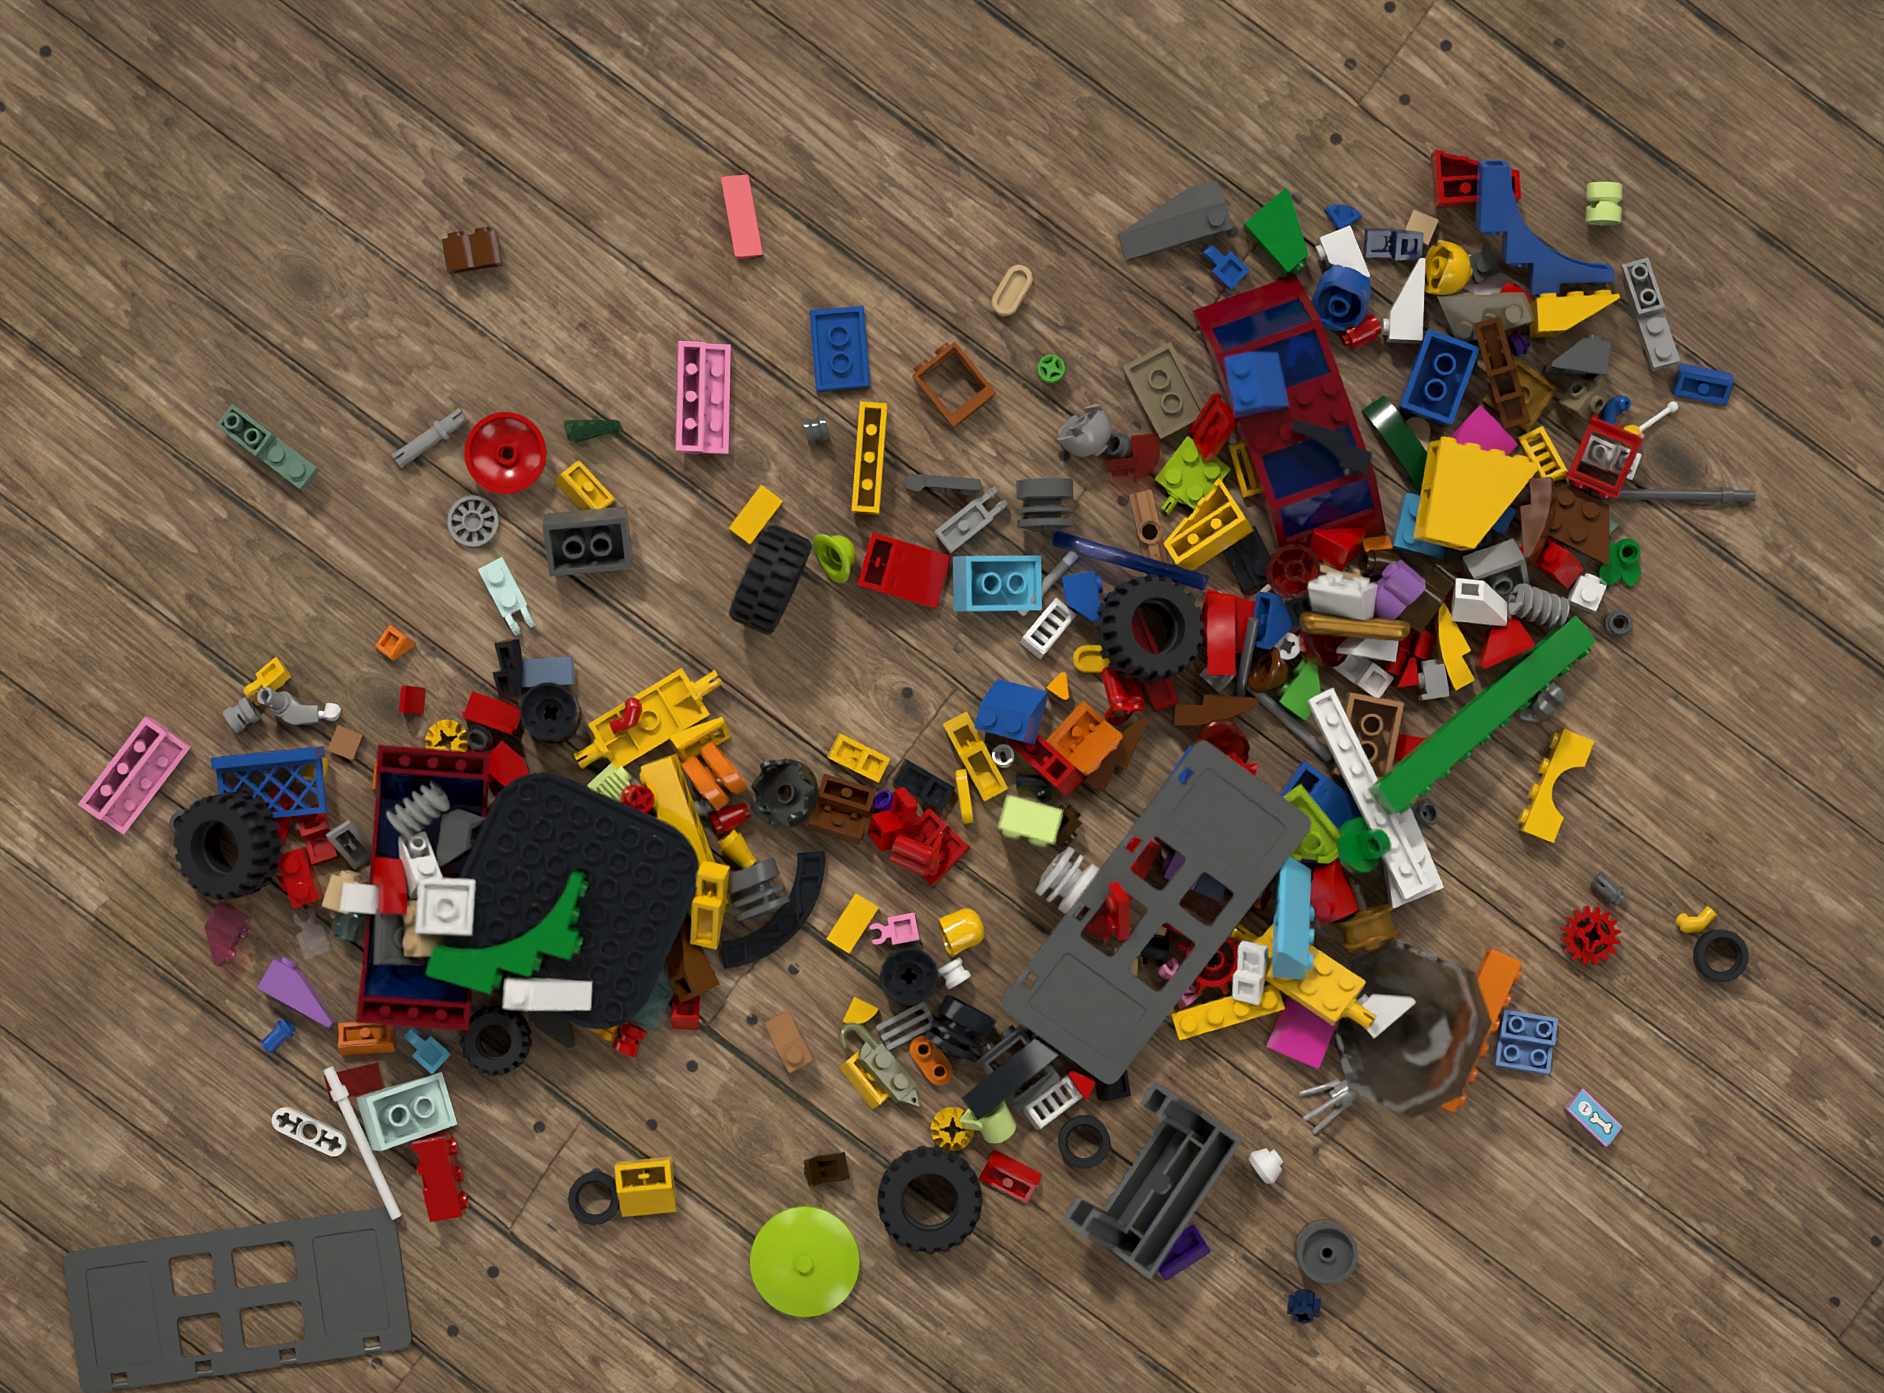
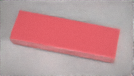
(741, 216)

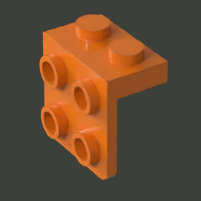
(1085, 738)

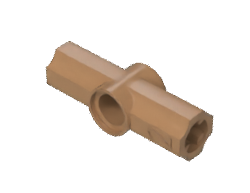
(1145, 513)

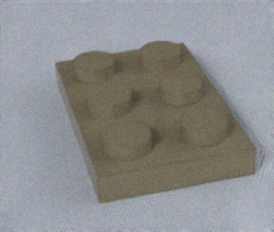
(1164, 390)

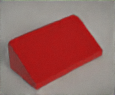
(1010, 1176)

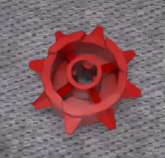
(1217, 974)

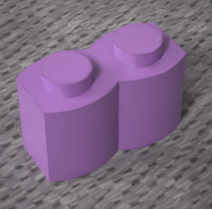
(1397, 590)

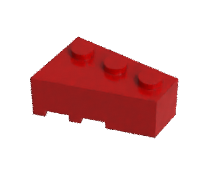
(1456, 180)
(441, 1176)

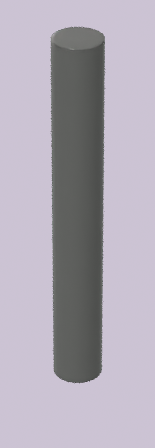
(1246, 657)

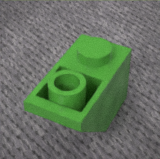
(1303, 687)

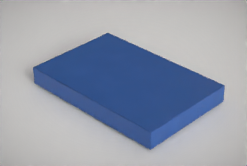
(839, 349)

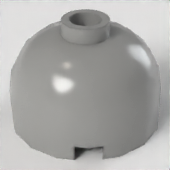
(1087, 433)

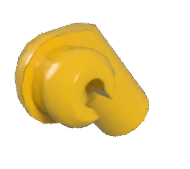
(1695, 924)

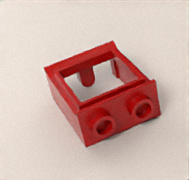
(1617, 433)

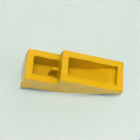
(1450, 649)
(975, 756)
(709, 904)

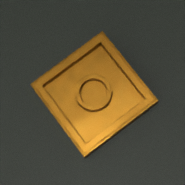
(1536, 390)

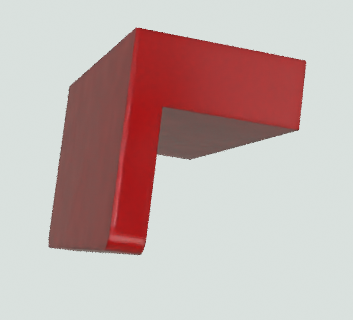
(492, 713)

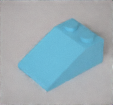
(997, 583)

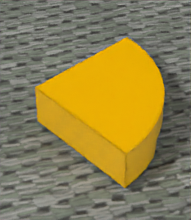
(859, 1011)

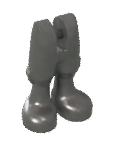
(1544, 706)

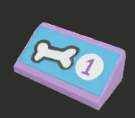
(1593, 1117)

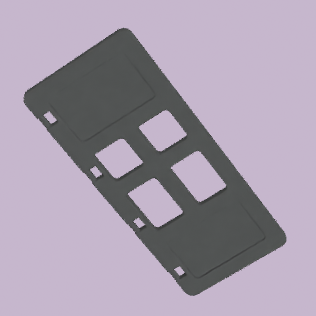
(1224, 827)
(130, 1315)

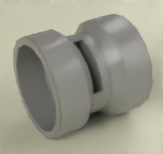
(241, 714)

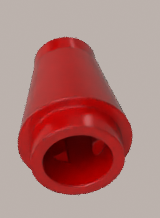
(729, 818)

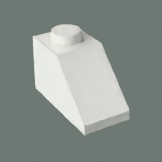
(1341, 249)
(1369, 648)
(1386, 1008)

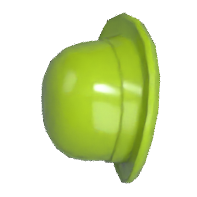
(835, 555)

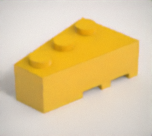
(1208, 530)

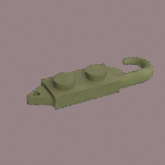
(882, 1066)

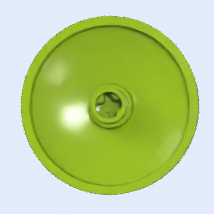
(804, 1261)

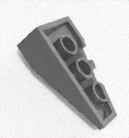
(1185, 219)

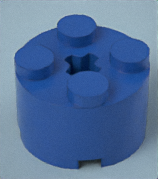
(1342, 297)

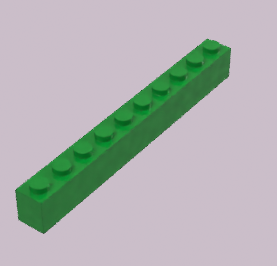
(1481, 716)

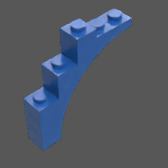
(1546, 267)

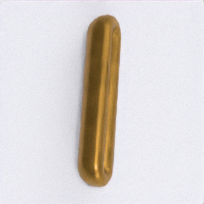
(1341, 626)

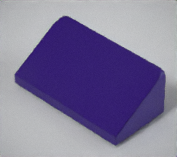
(1184, 1252)

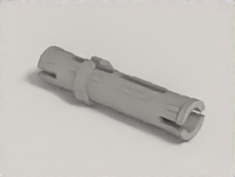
(440, 431)

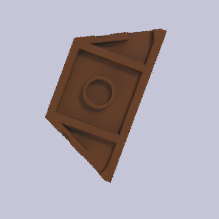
(1579, 523)

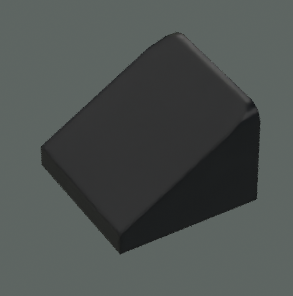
(1113, 1091)

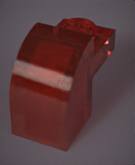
(1143, 460)

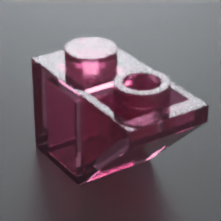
(224, 931)

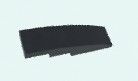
(1009, 1076)

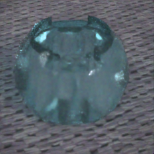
(348, 926)

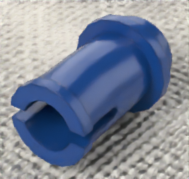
(278, 1035)

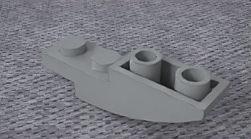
(1648, 314)

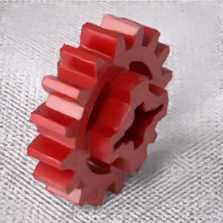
(1588, 946)

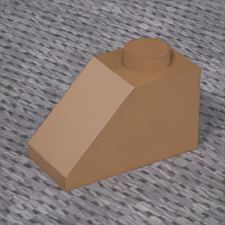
(789, 1041)

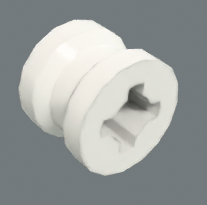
(1284, 646)
(954, 973)

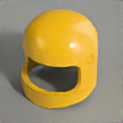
(961, 930)

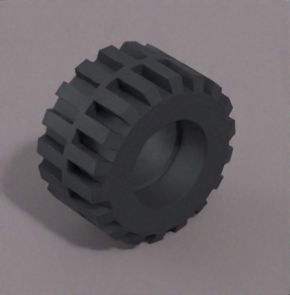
(479, 1057)

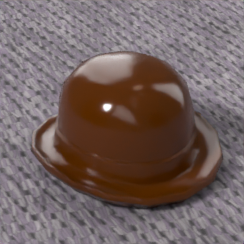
(1267, 670)

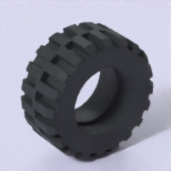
(770, 579)
(1180, 620)
(200, 850)
(929, 1237)

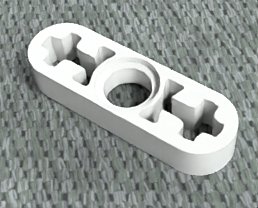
(288, 1130)

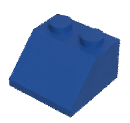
(1255, 383)
(1012, 711)

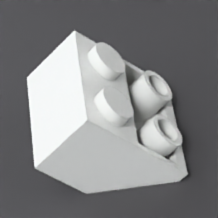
(1342, 596)

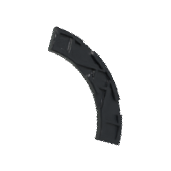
(787, 921)

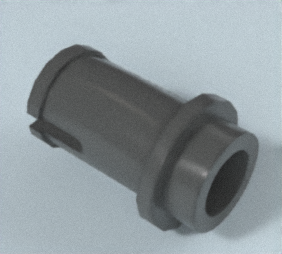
(1609, 889)

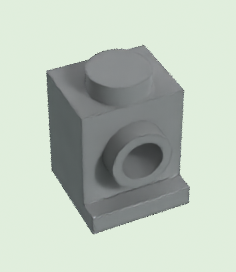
(1432, 680)

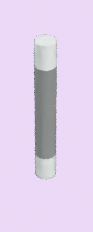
(1054, 575)

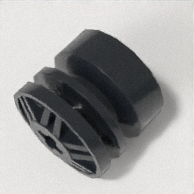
(534, 713)
(919, 964)
(960, 1028)

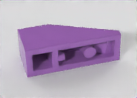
(294, 989)

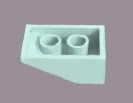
(406, 1111)

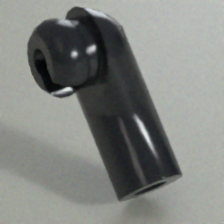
(1037, 785)

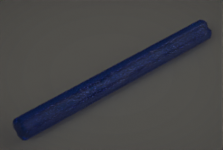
(1130, 560)

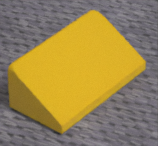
(584, 488)
(863, 1081)

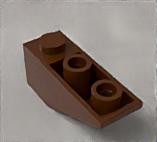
(689, 967)

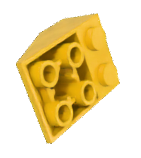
(1558, 314)

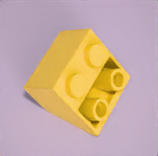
(646, 1186)

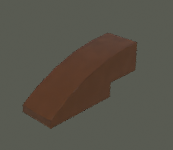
(1537, 518)
(1211, 708)
(1119, 757)

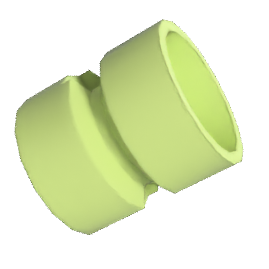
(1603, 203)

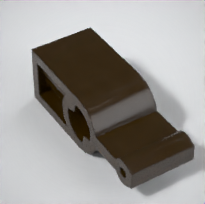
(1421, 610)

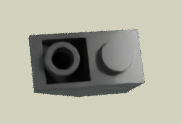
(457, 835)

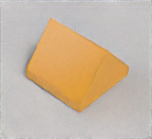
(1059, 686)

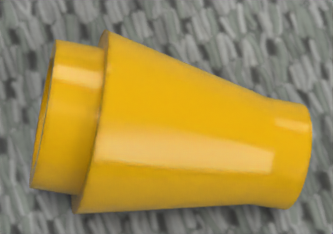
(735, 848)

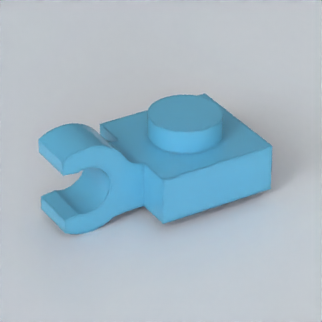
(429, 1052)

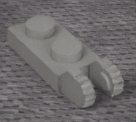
(968, 521)

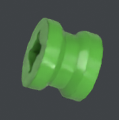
(1051, 364)

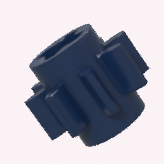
(1303, 1306)

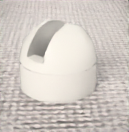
(1009, 755)

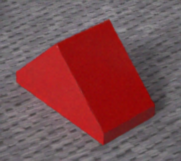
(1337, 545)

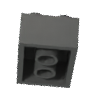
(587, 541)

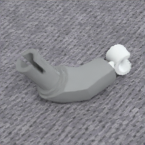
(289, 709)

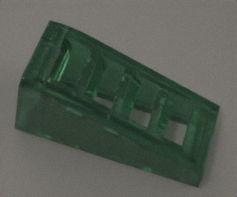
(588, 429)

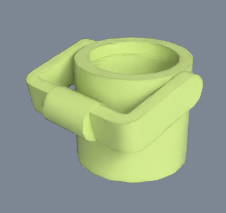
(994, 1126)

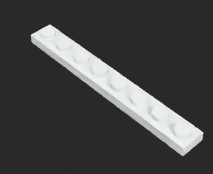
(1359, 777)

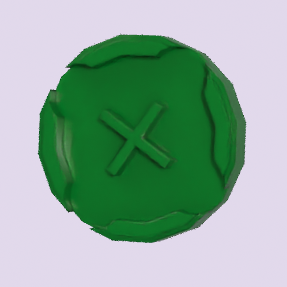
(1357, 845)

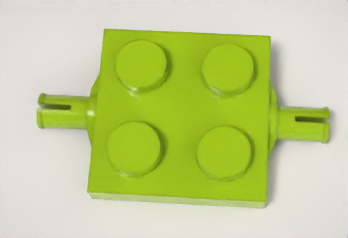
(1189, 476)

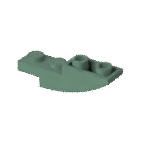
(268, 447)

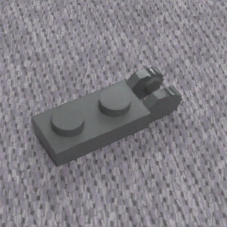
(939, 484)

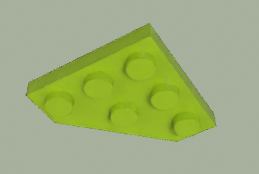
(1321, 839)

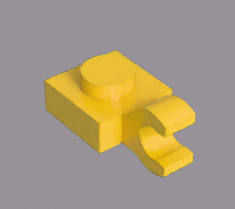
(271, 675)

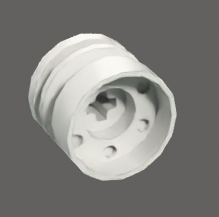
(1066, 880)

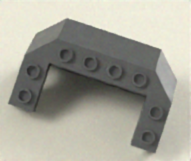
(1162, 1185)

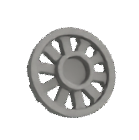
(473, 521)

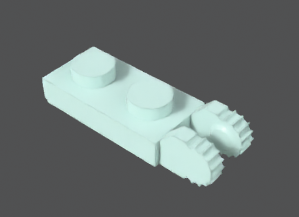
(506, 593)

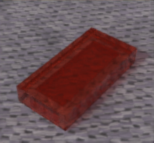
(359, 1080)

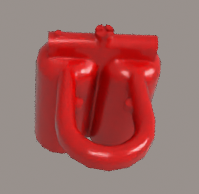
(1122, 695)
(916, 855)

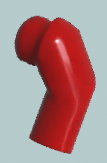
(630, 716)

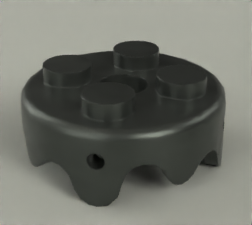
(770, 787)

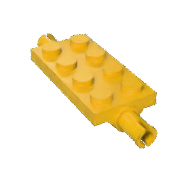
(666, 709)
(1327, 988)

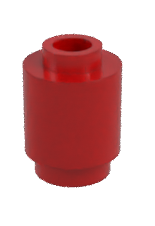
(1361, 334)

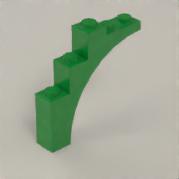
(481, 967)

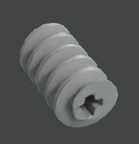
(1538, 606)
(419, 811)

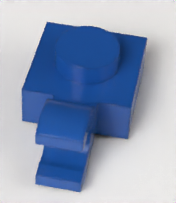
(1228, 268)

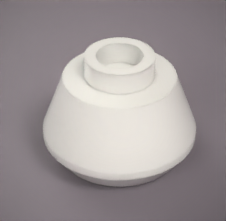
(1266, 1164)

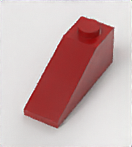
(1049, 764)

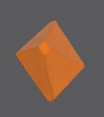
(394, 643)

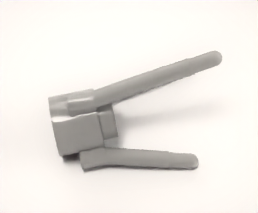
(1340, 1096)

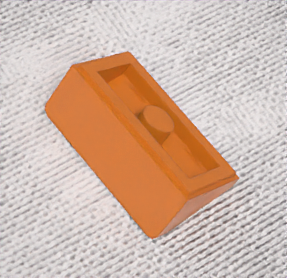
(365, 1038)

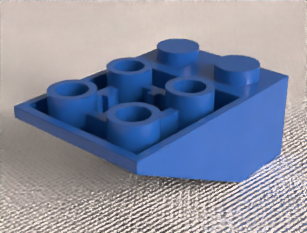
(1329, 796)

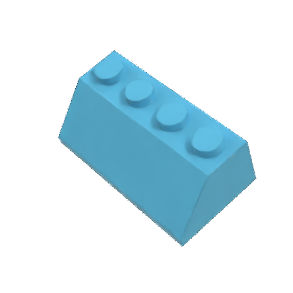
(1291, 921)

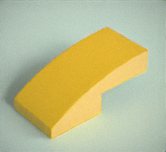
(858, 757)

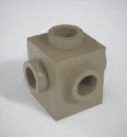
(1584, 399)

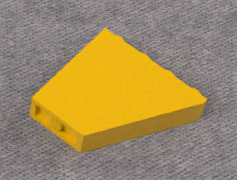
(1466, 492)

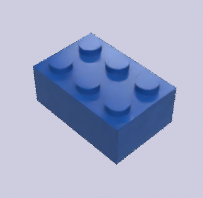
(1438, 378)

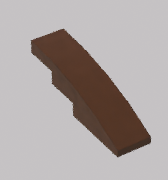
(1502, 372)

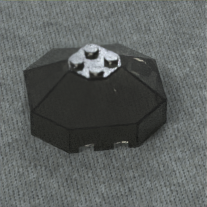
(1430, 1047)

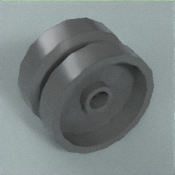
(1321, 1235)

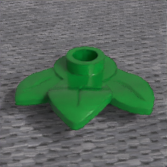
(1619, 566)

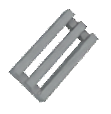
(885, 1036)

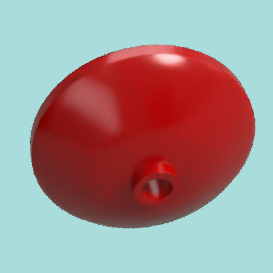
(491, 439)

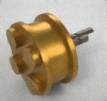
(1367, 925)

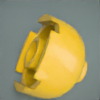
(1447, 269)

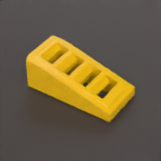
(1557, 463)
(691, 740)

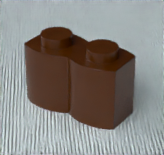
(472, 251)

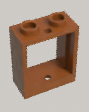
(971, 406)

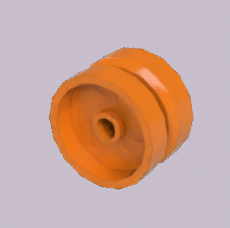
(711, 778)

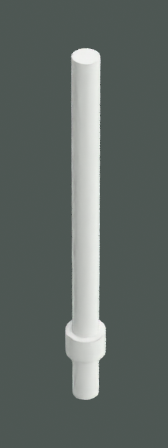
(339, 1093)

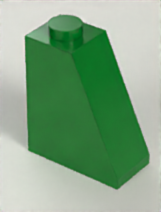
(1279, 233)

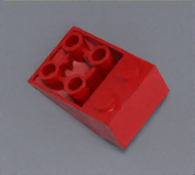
(904, 570)

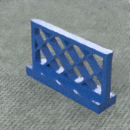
(275, 760)

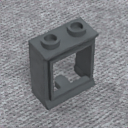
(992, 1051)

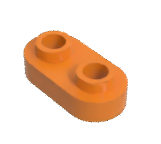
(931, 1060)

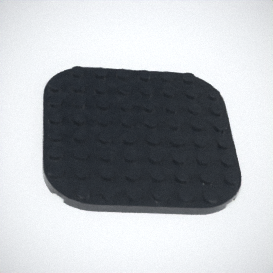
(635, 897)

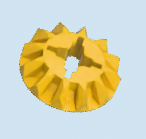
(450, 728)
(942, 1137)

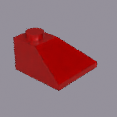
(1502, 643)

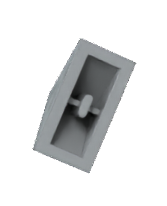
(351, 843)

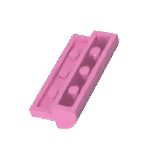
(702, 398)
(134, 774)

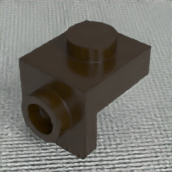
(1067, 832)
(826, 1168)

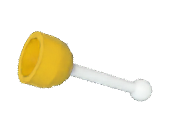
(1672, 407)

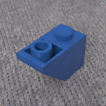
(1082, 594)

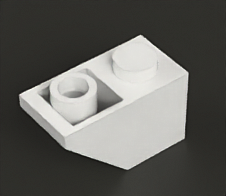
(1477, 603)
(417, 861)

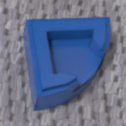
(1342, 215)

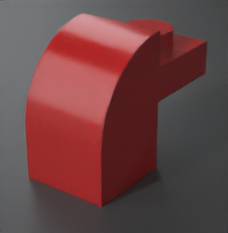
(902, 819)

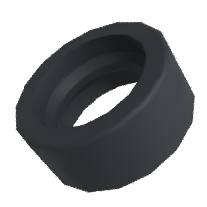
(1740, 963)
(1069, 1126)
(577, 1210)

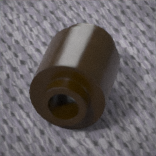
(1375, 561)

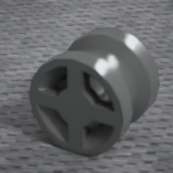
(816, 429)

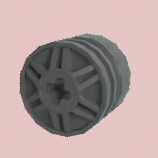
(1045, 503)
(756, 890)

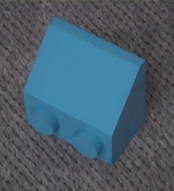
(1404, 531)

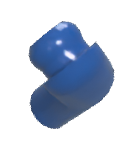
(1615, 407)

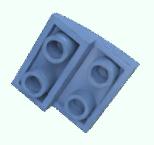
(1525, 1042)

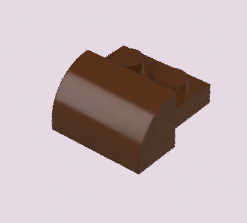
(841, 809)

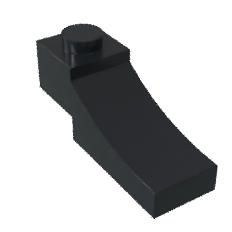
(1349, 458)

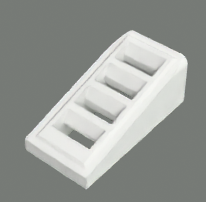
(1033, 646)
(1072, 1090)

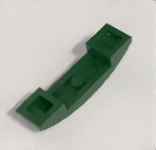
(1399, 439)

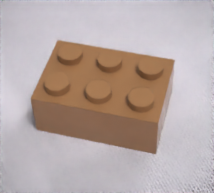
(1376, 727)

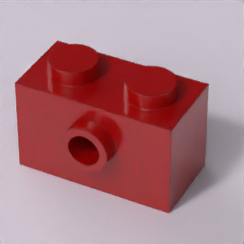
(299, 878)

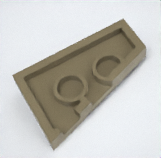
(1468, 309)

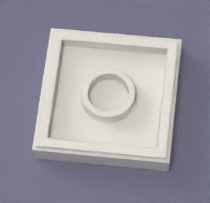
(445, 906)

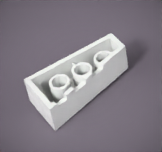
(1416, 841)

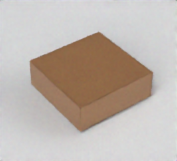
(345, 742)

